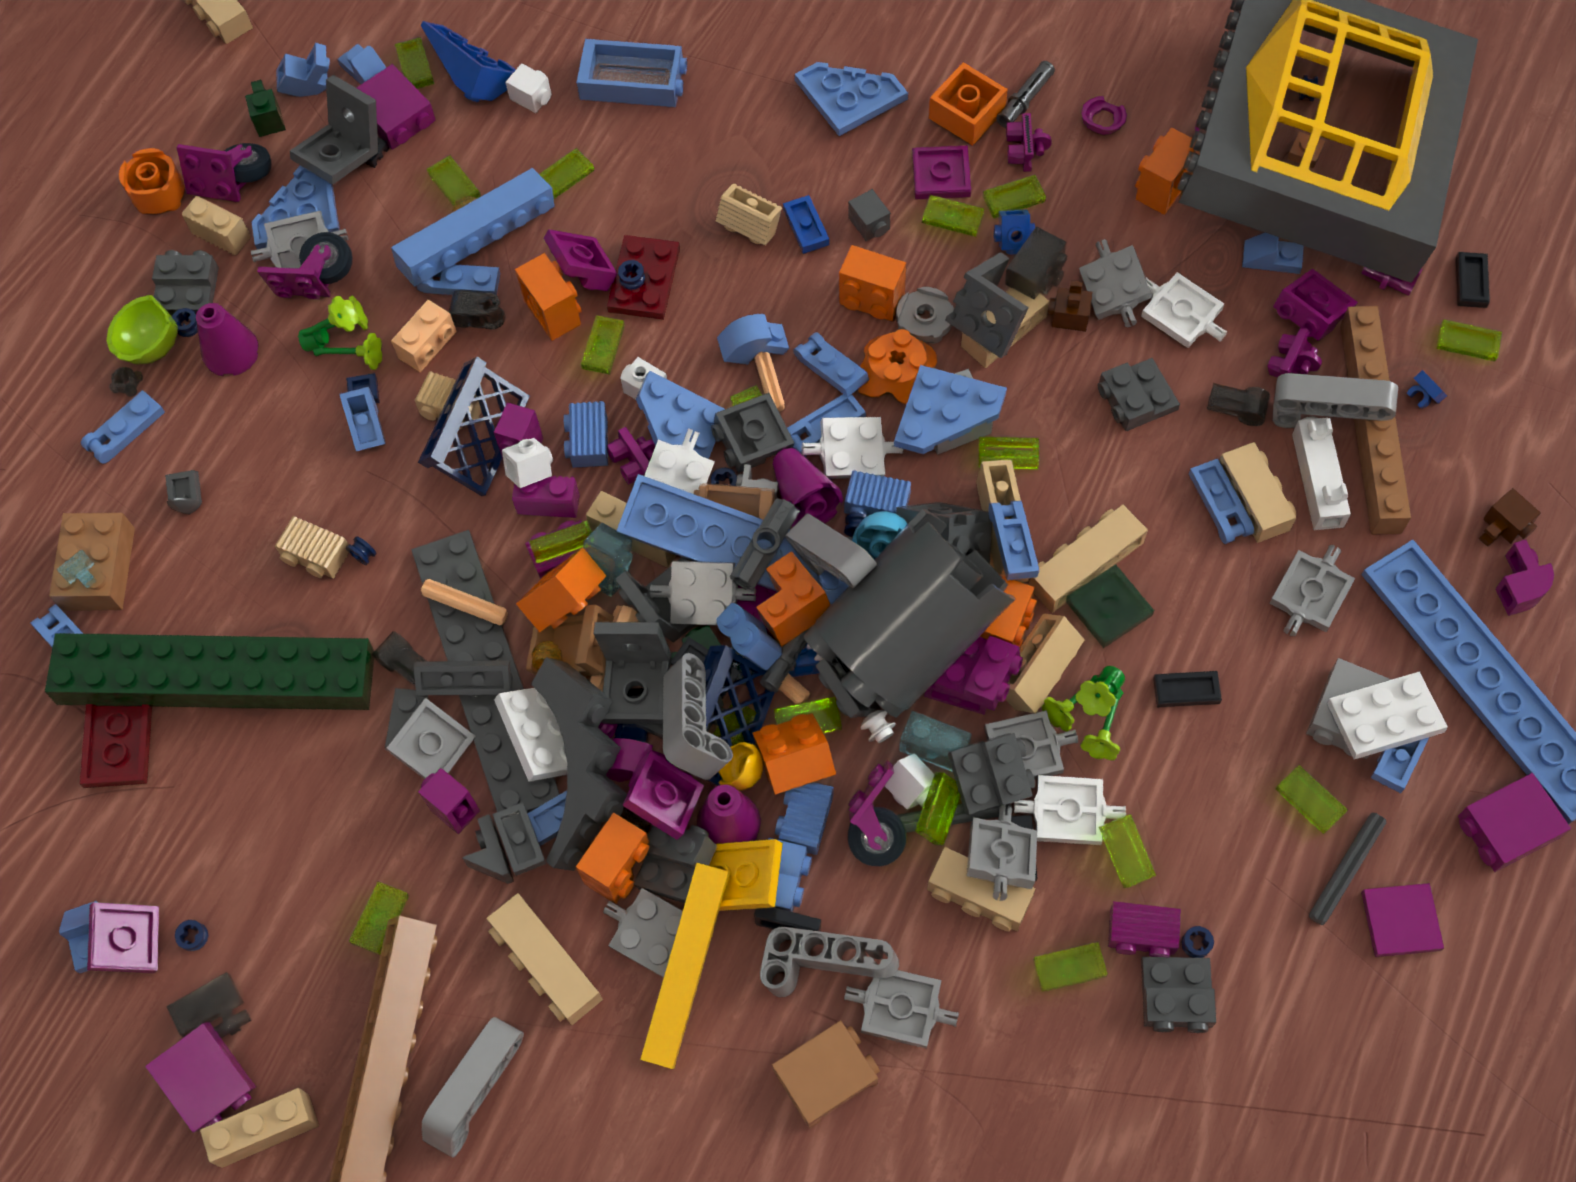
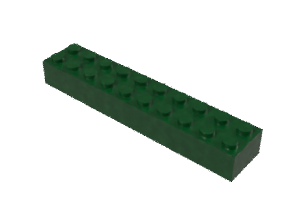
(211, 671)

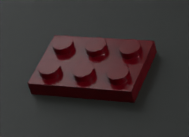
(659, 265)
(115, 745)

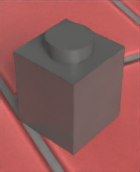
(869, 215)

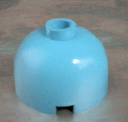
(878, 531)

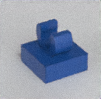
(1428, 388)

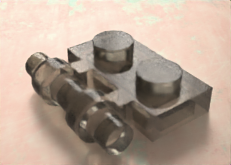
(209, 1003)

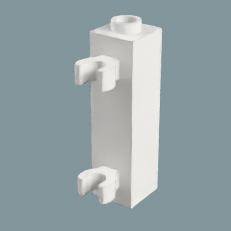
(1321, 473)

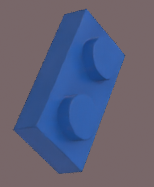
(806, 224)

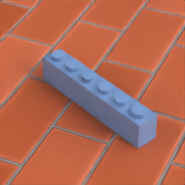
(473, 227)

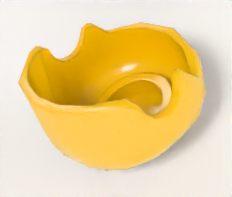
(744, 768)

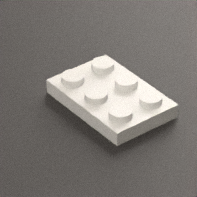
(1387, 715)
(533, 733)

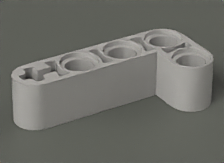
(1333, 398)
(830, 551)
(684, 721)
(829, 959)
(448, 1116)

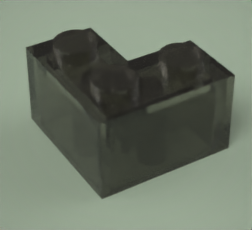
(1037, 264)

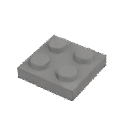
(430, 740)

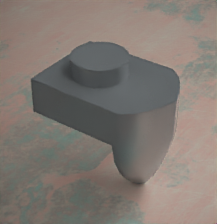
(184, 491)

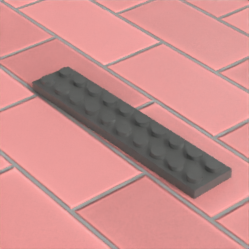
(470, 638)

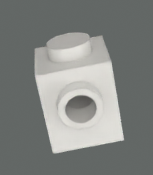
(529, 88)
(634, 375)
(527, 462)
(910, 781)

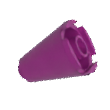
(224, 341)
(805, 486)
(729, 816)

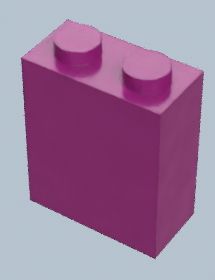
(399, 106)
(1513, 822)
(201, 1077)

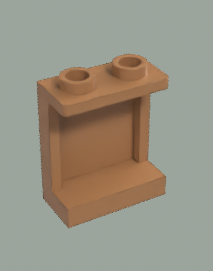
(749, 500)
(576, 641)
(826, 1072)

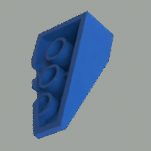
(468, 65)

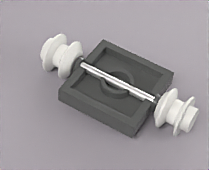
(830, 677)

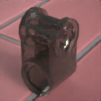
(472, 309)

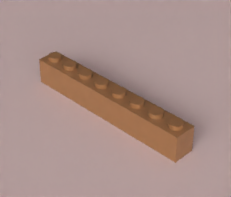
(1376, 439)
(384, 1052)

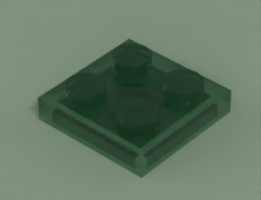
(1109, 606)

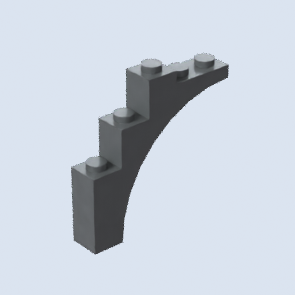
(589, 756)

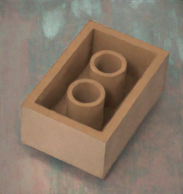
(108, 543)

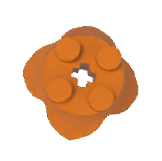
(882, 366)

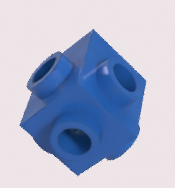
(1008, 223)

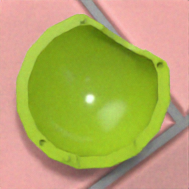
(142, 331)

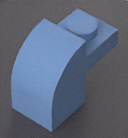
(303, 76)
(749, 336)

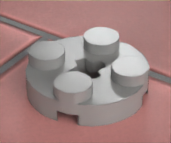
(928, 299)

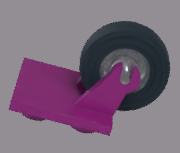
(222, 172)
(323, 261)
(875, 833)

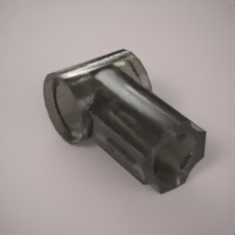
(1247, 404)
(398, 656)

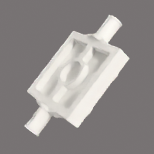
(1183, 310)
(850, 446)
(679, 464)
(1069, 809)

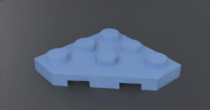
(849, 94)
(301, 196)
(945, 408)
(674, 410)

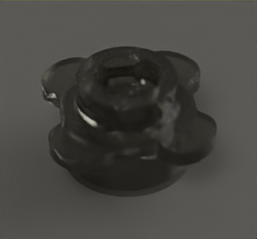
(123, 375)

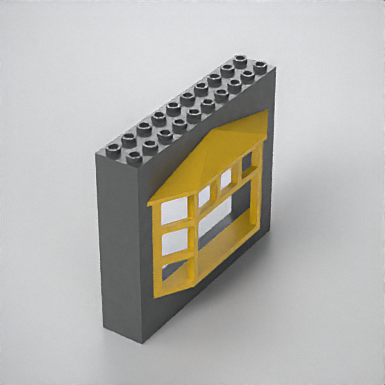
(1240, 183)

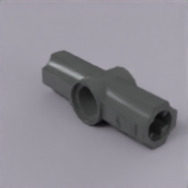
(755, 559)

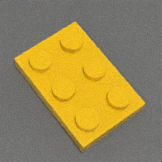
(752, 873)

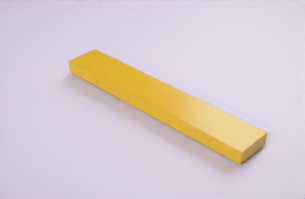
(685, 966)

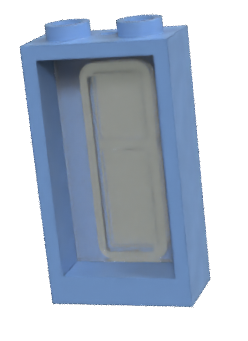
(631, 73)

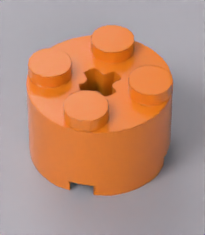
(152, 181)

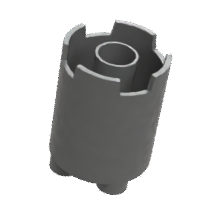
(909, 616)

